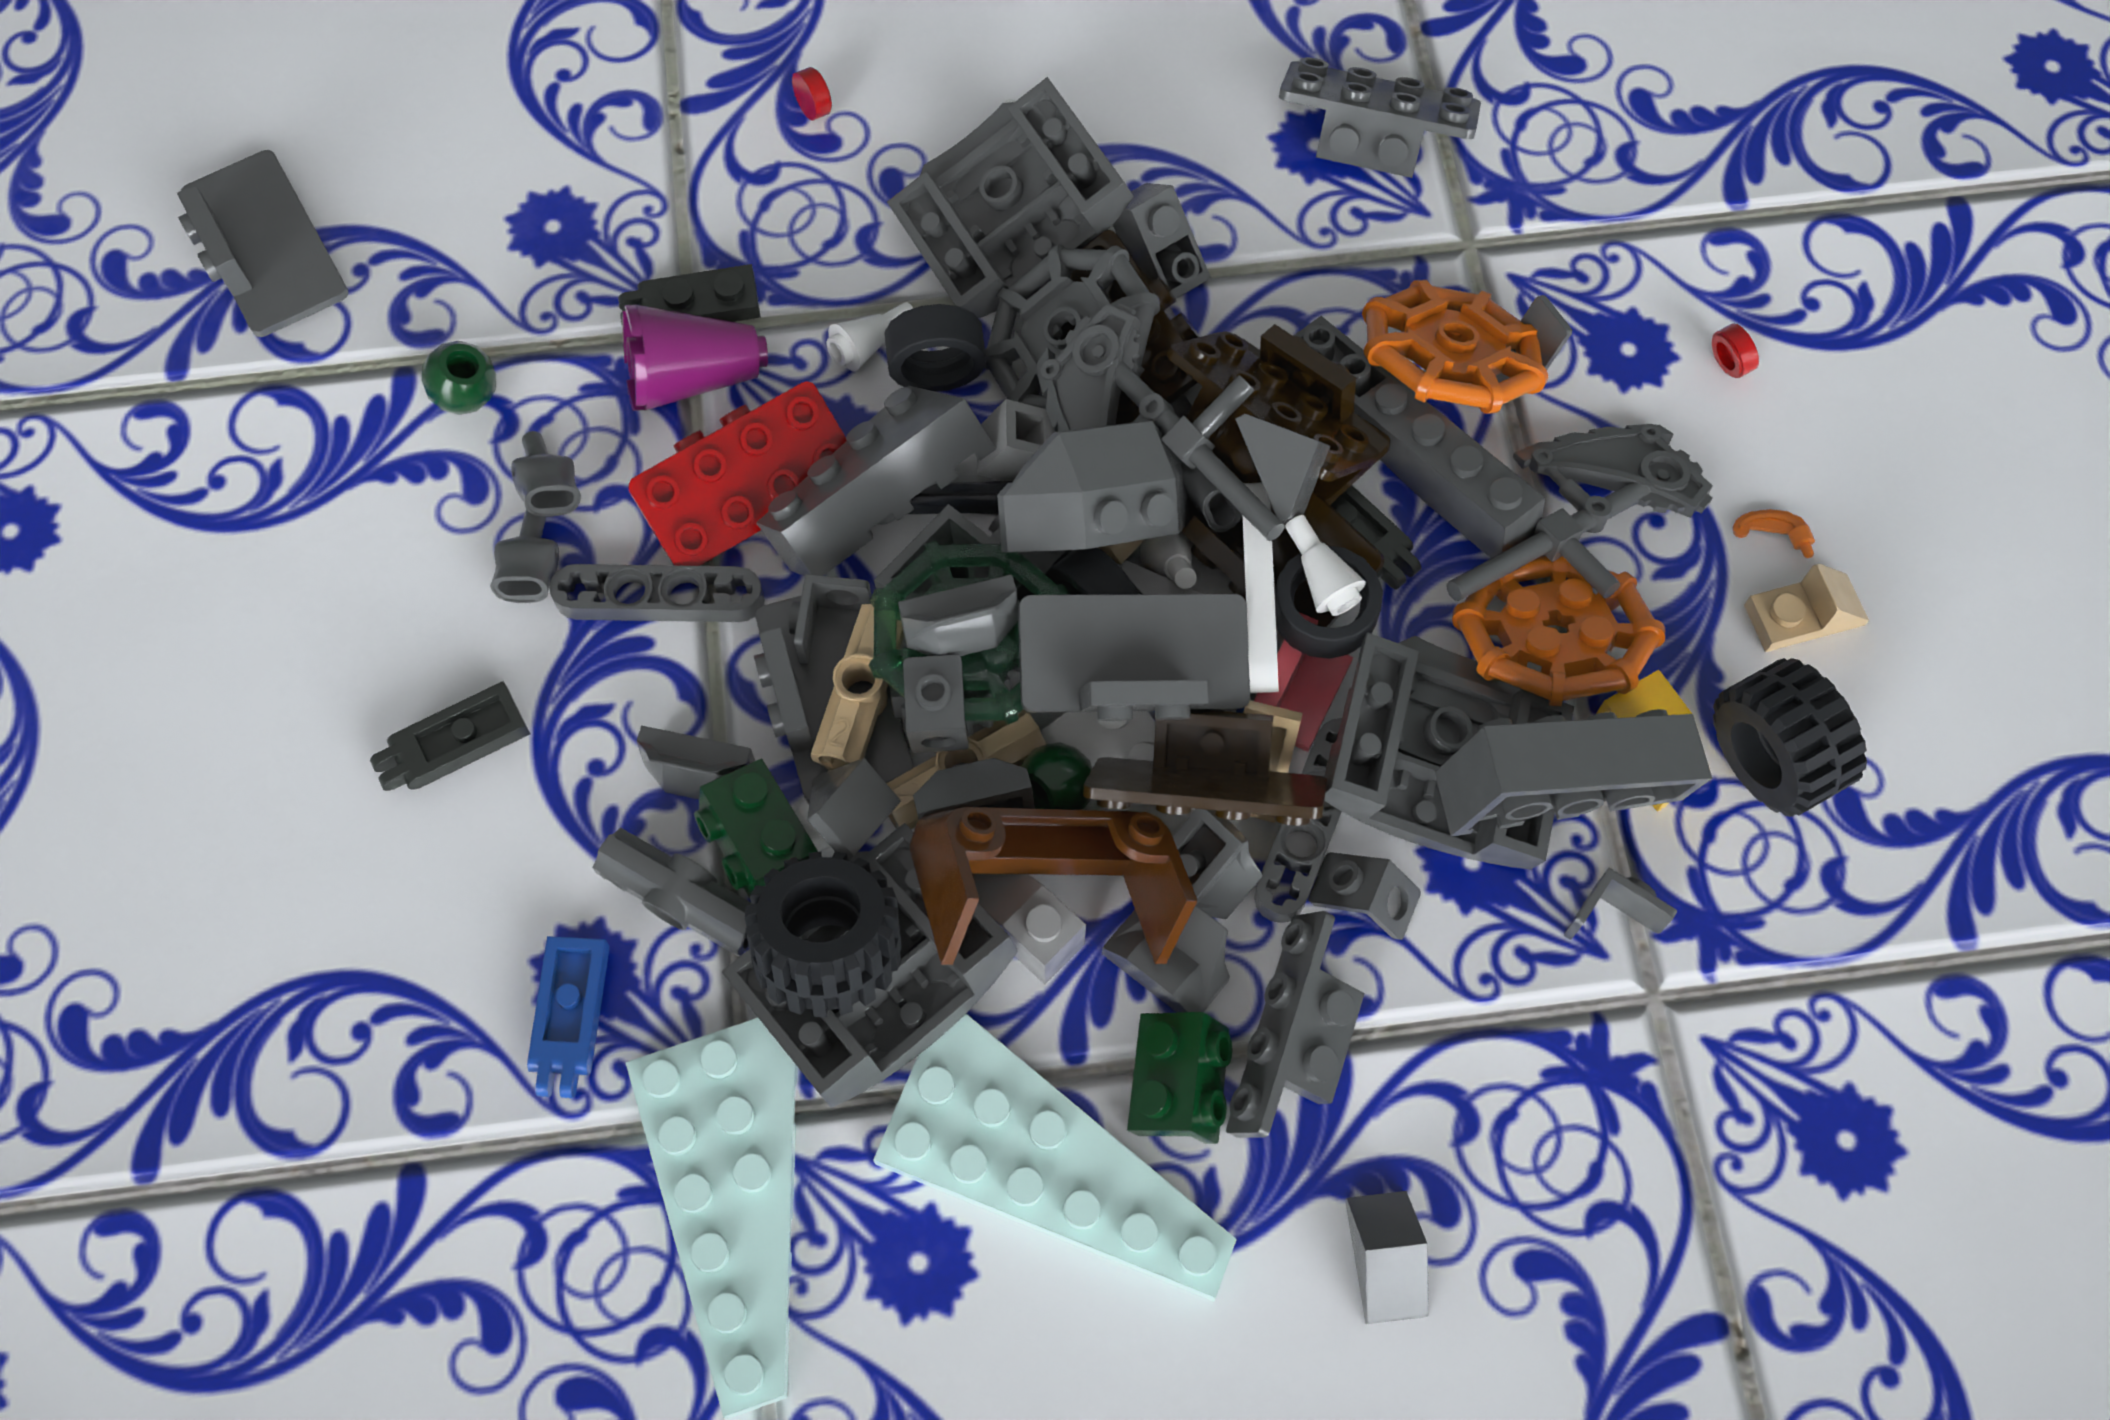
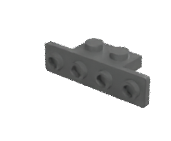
(1300, 1032)

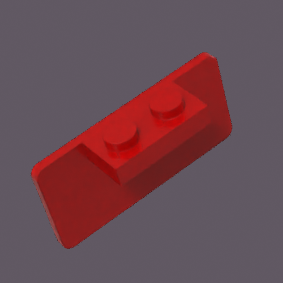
(724, 482)

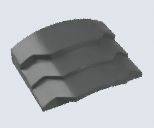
(1009, 196)
(1402, 723)
(920, 1005)

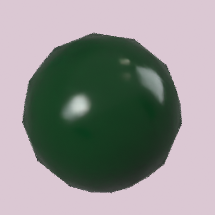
(458, 377)
(1058, 776)

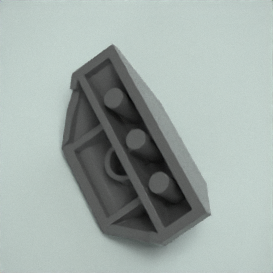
(1094, 491)

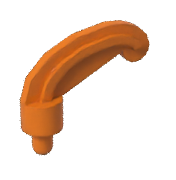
(1777, 522)

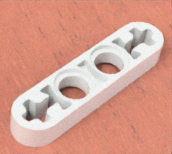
(1260, 604)

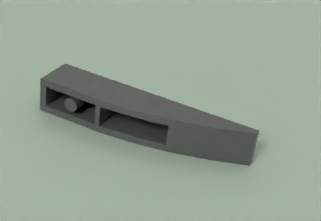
(1434, 454)

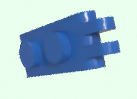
(567, 1012)

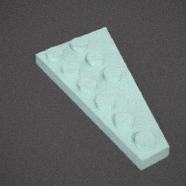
(1017, 1146)
(725, 1166)

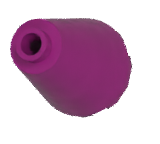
(685, 355)

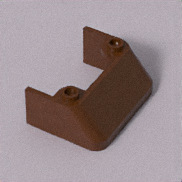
(1049, 842)

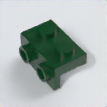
(751, 825)
(1180, 1076)

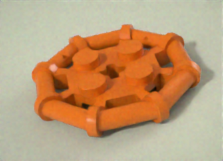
(1457, 342)
(1573, 661)

